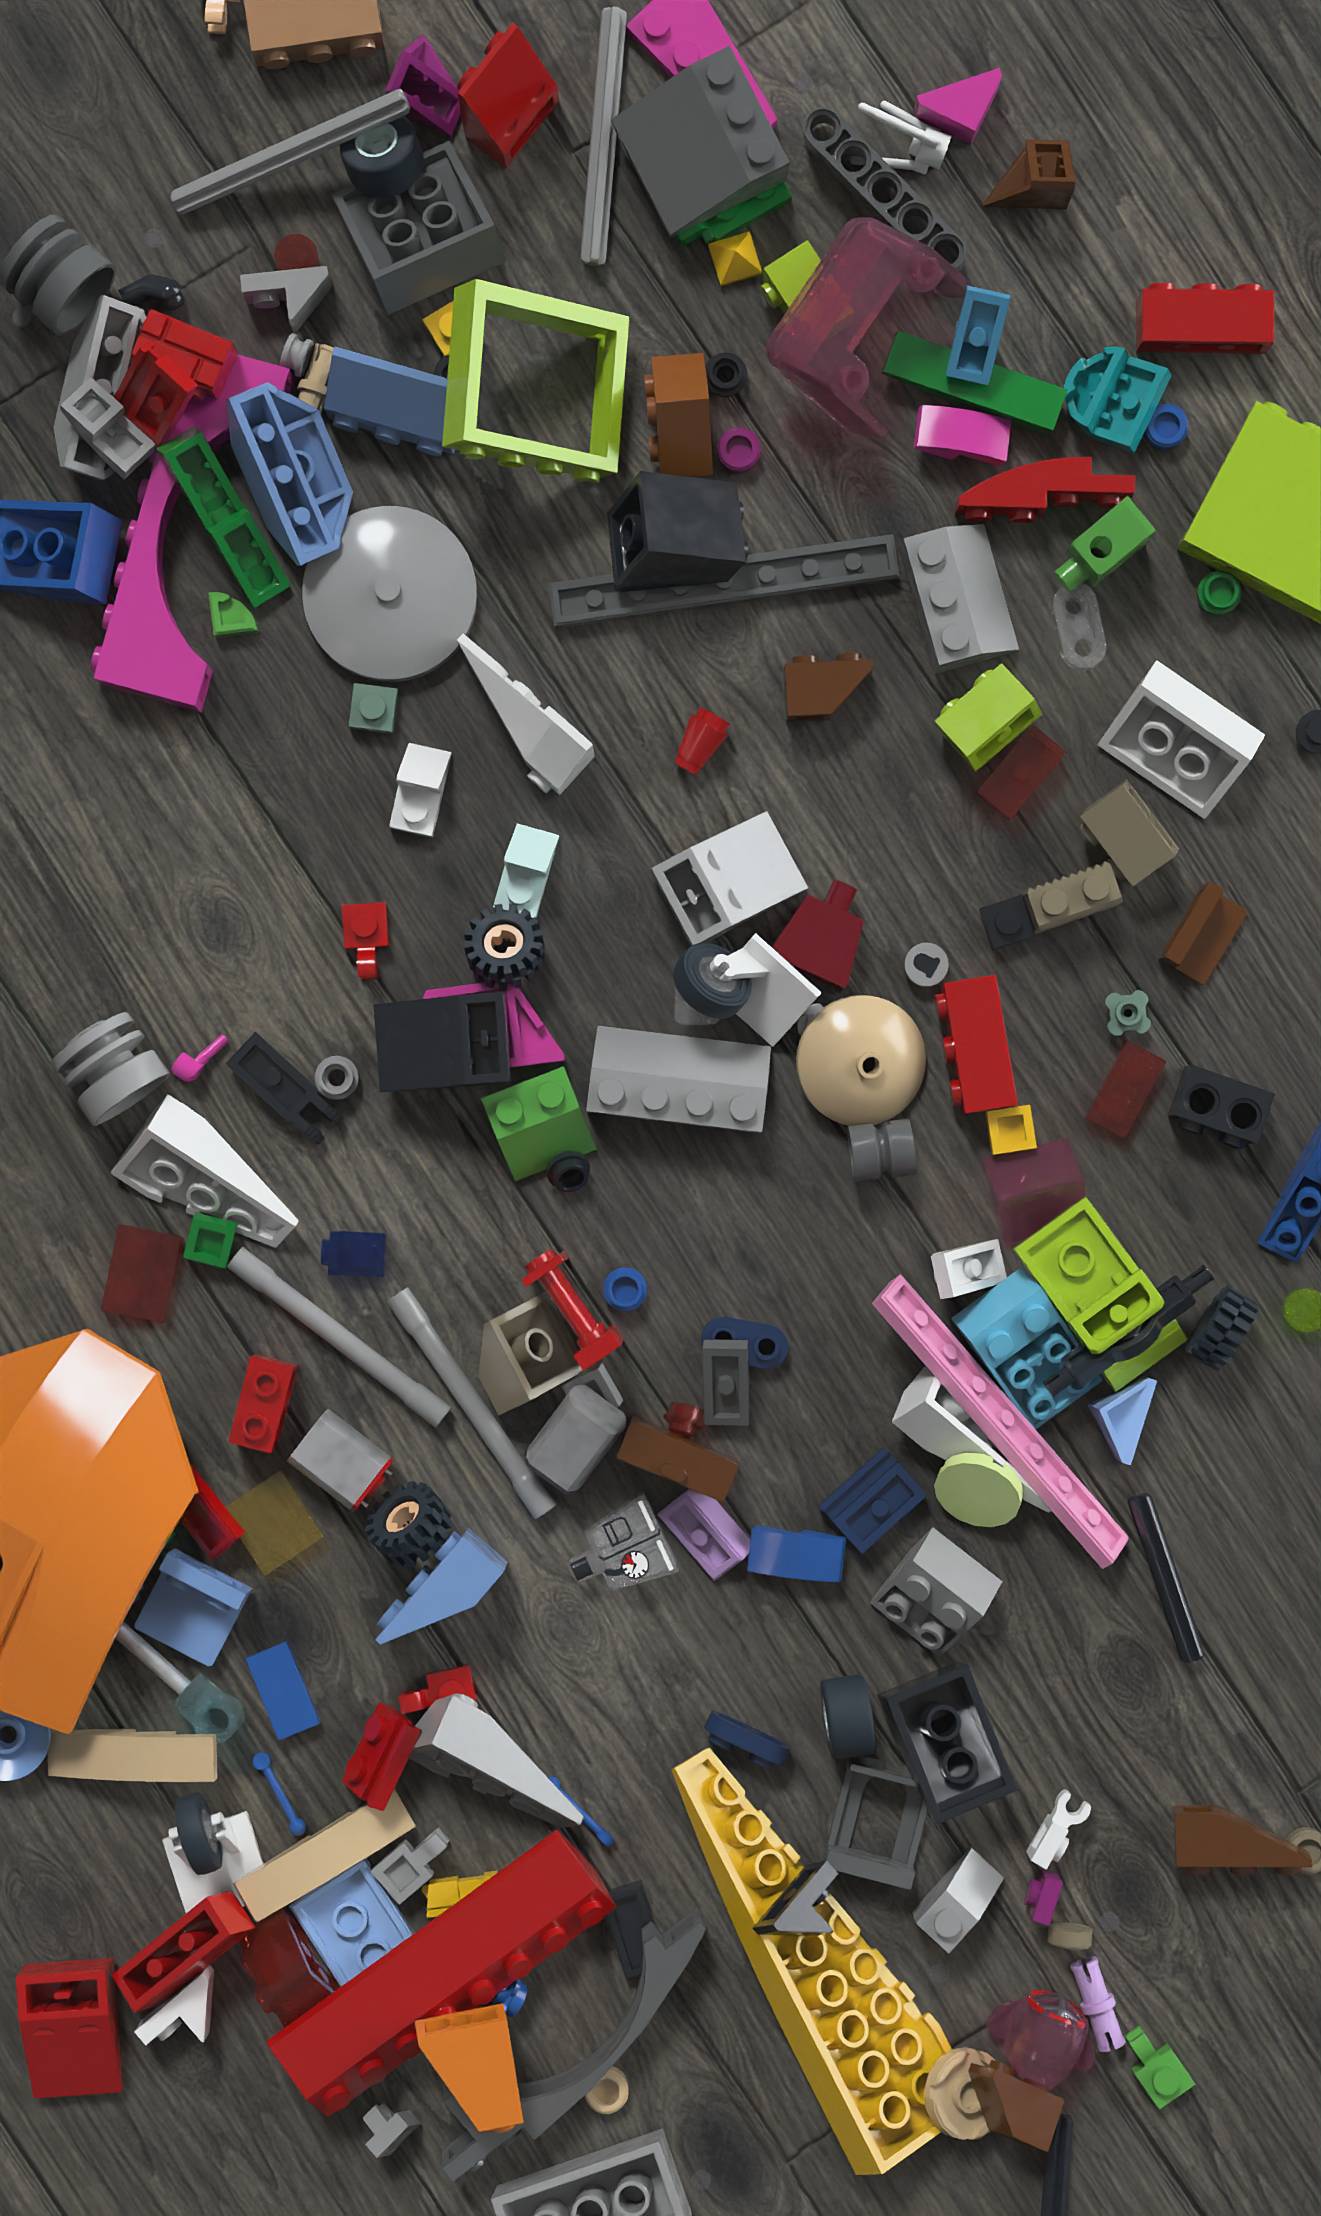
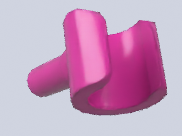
(189, 1068)

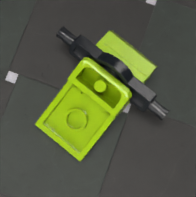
(1105, 1299)

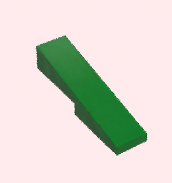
(1009, 395)
(223, 516)

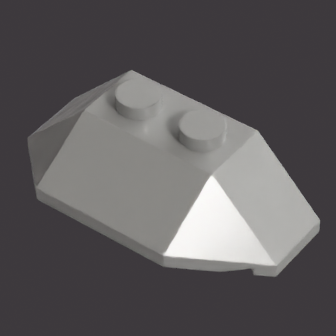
(104, 354)

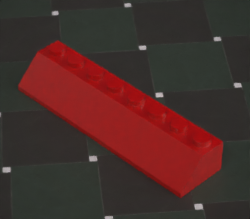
(442, 1970)

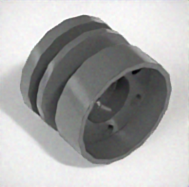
(56, 274)

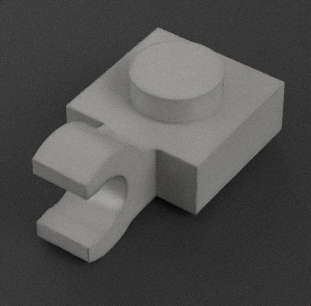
(407, 1868)

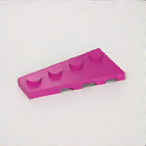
(683, 33)

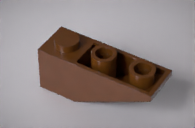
(1219, 1838)

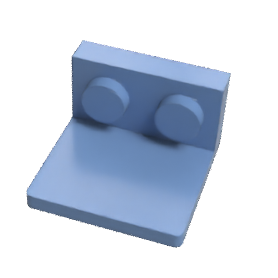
(192, 1607)

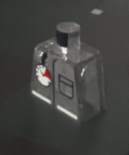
(626, 1547)

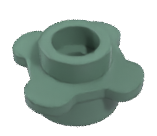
(1137, 1021)

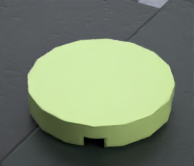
(978, 1490)

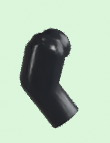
(154, 287)

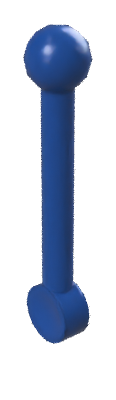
(262, 1762)
(604, 1836)

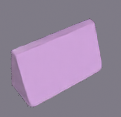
(706, 1532)

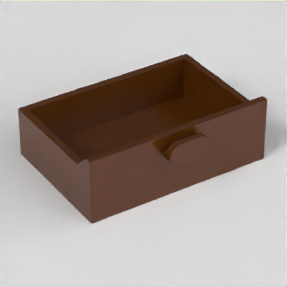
(677, 1459)

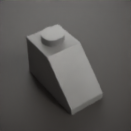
(958, 1900)

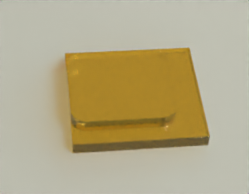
(274, 1522)

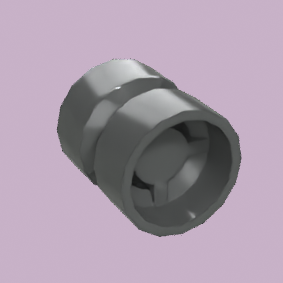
(881, 1150)

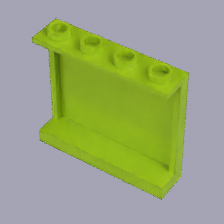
(1266, 511)

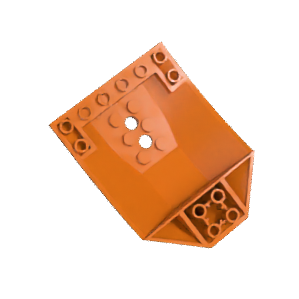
(84, 1512)

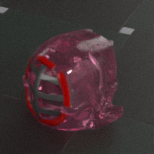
(1043, 2036)

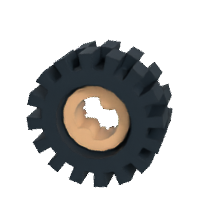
(518, 960)
(1222, 1328)
(403, 1541)

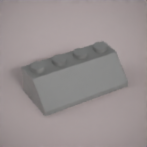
(679, 1079)

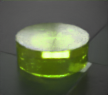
(1303, 1309)

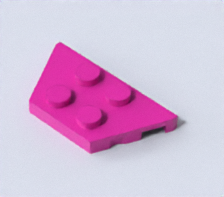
(528, 1036)

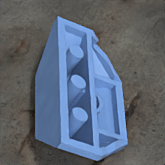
(290, 470)

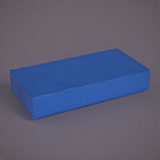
(283, 1690)

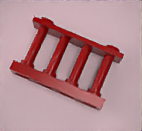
(593, 1338)

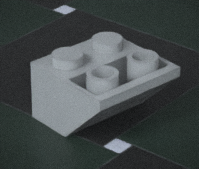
(937, 1592)

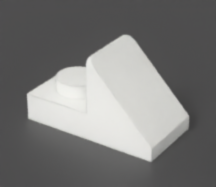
(420, 790)
(968, 1268)
(190, 2003)

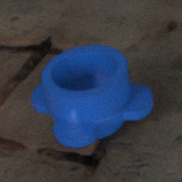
(511, 1997)

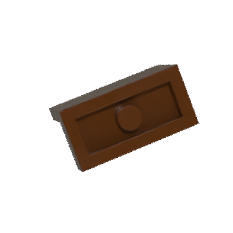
(1203, 934)

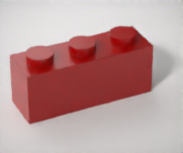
(1205, 319)
(976, 1045)
(183, 1951)

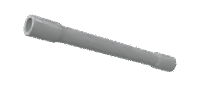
(265, 1280)
(419, 1327)

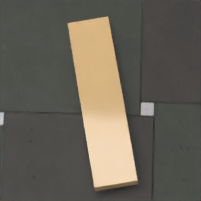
(133, 1755)
(322, 1857)

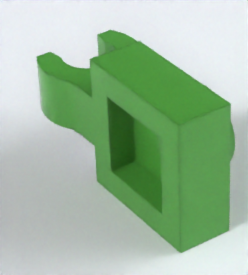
(1159, 2070)

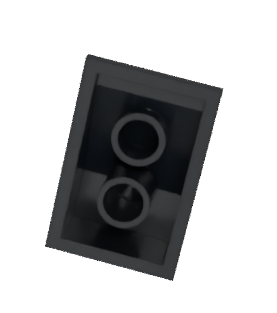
(947, 1741)

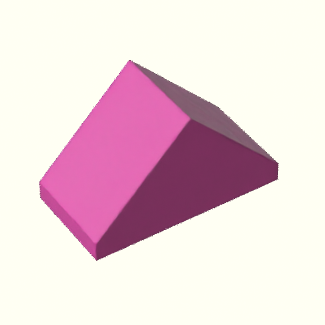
(959, 106)

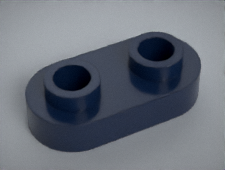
(754, 1333)
(729, 1732)

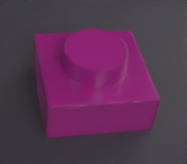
(1043, 1896)

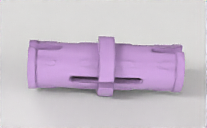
(1097, 2004)

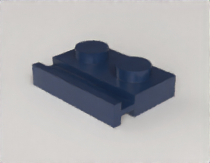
(872, 1500)

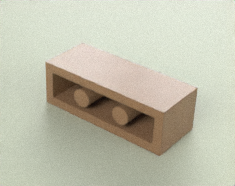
(311, 30)

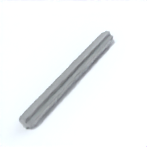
(603, 136)
(290, 152)

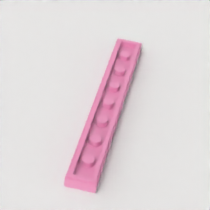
(1001, 1421)

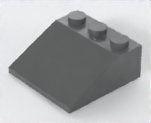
(701, 143)
(424, 235)

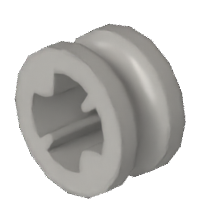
(297, 354)

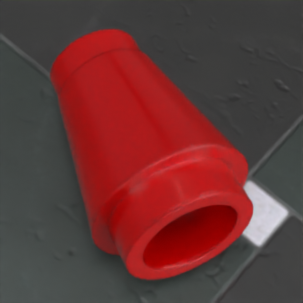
(701, 739)

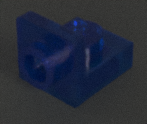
(354, 1253)

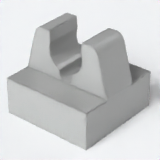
(389, 2129)

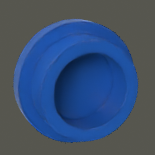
(625, 1289)

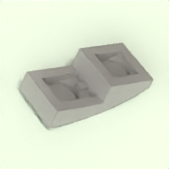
(105, 428)

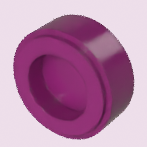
(738, 450)

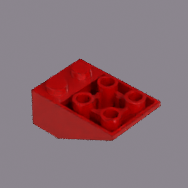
(506, 96)
(70, 2027)

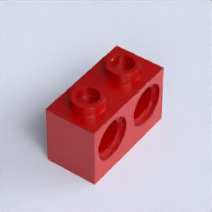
(263, 1403)

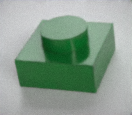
(210, 1240)

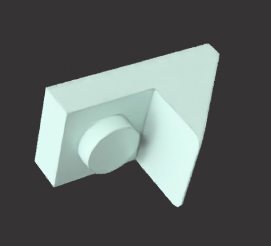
(526, 869)

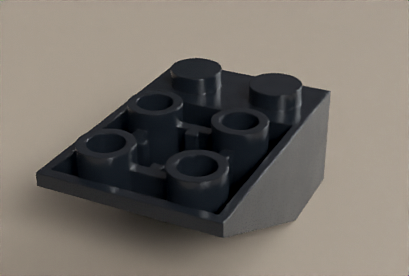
(443, 1042)

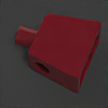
(823, 936)

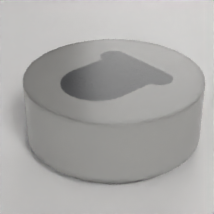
(926, 964)

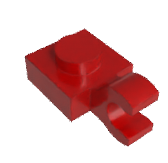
(365, 931)
(440, 1685)

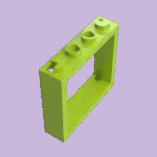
(464, 372)

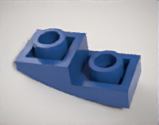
(796, 1555)

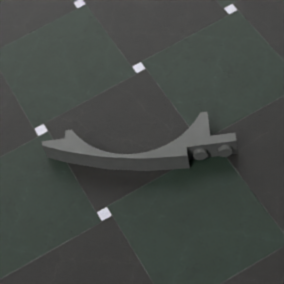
(551, 2097)

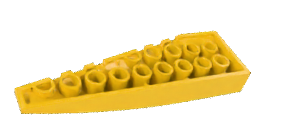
(830, 1992)

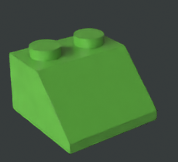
(538, 1122)

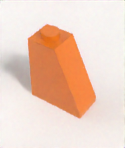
(476, 2064)

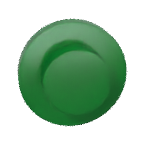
(1219, 592)

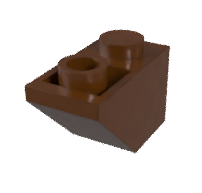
(821, 688)
(1016, 2107)

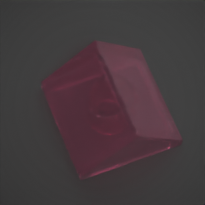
(1033, 1187)

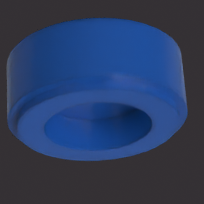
(1166, 427)

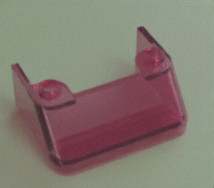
(839, 305)

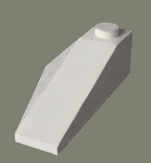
(542, 736)
(945, 1429)

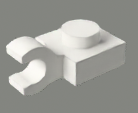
(1051, 1837)

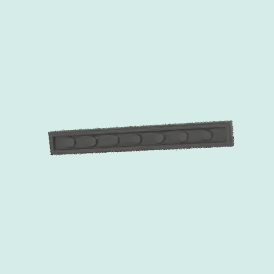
(761, 577)

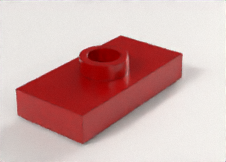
(210, 1521)

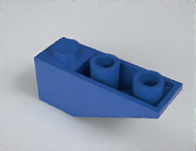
(1298, 1207)

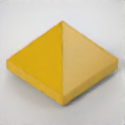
(735, 258)

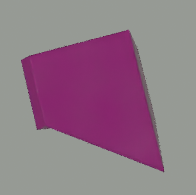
(427, 87)

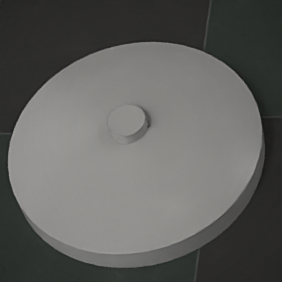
(391, 595)

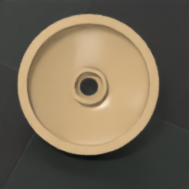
(833, 1056)

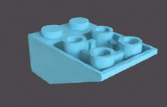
(1022, 1345)

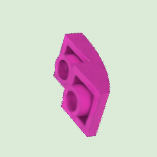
(962, 432)

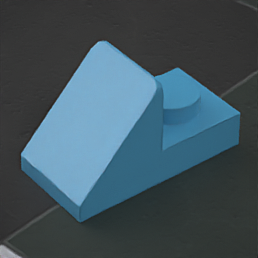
(977, 335)

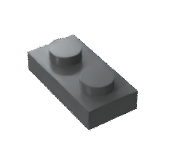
(726, 1382)

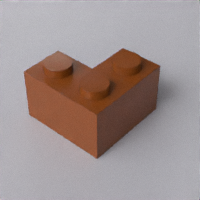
(681, 410)

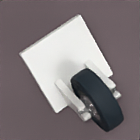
(747, 983)
(209, 1850)

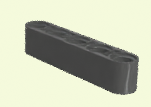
(874, 174)

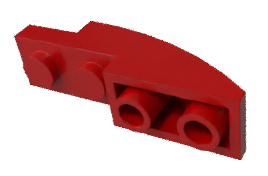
(1025, 490)

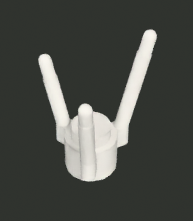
(927, 145)

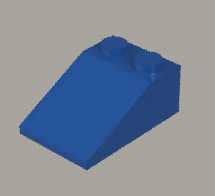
(57, 550)

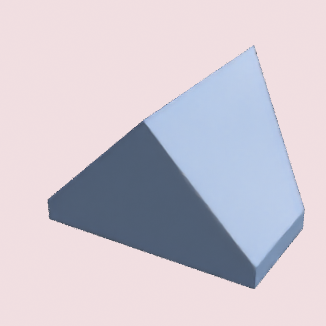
(1123, 1416)

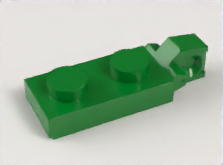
(737, 217)

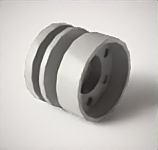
(110, 1068)

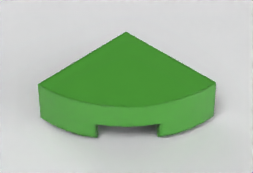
(230, 616)

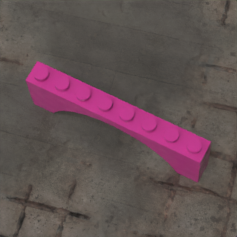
(142, 641)

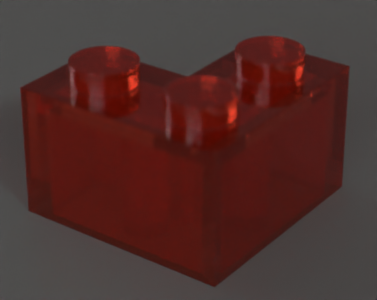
(285, 1967)

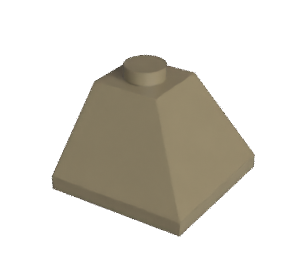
(526, 1353)

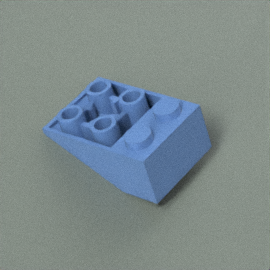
(455, 1584)

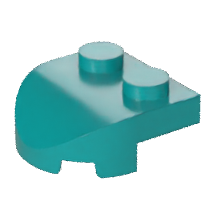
(1114, 396)

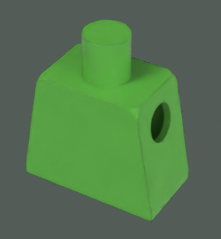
(1116, 535)

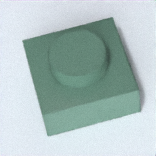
(373, 708)

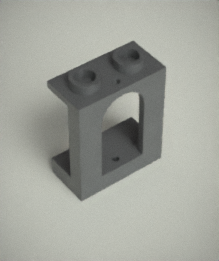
(894, 1870)

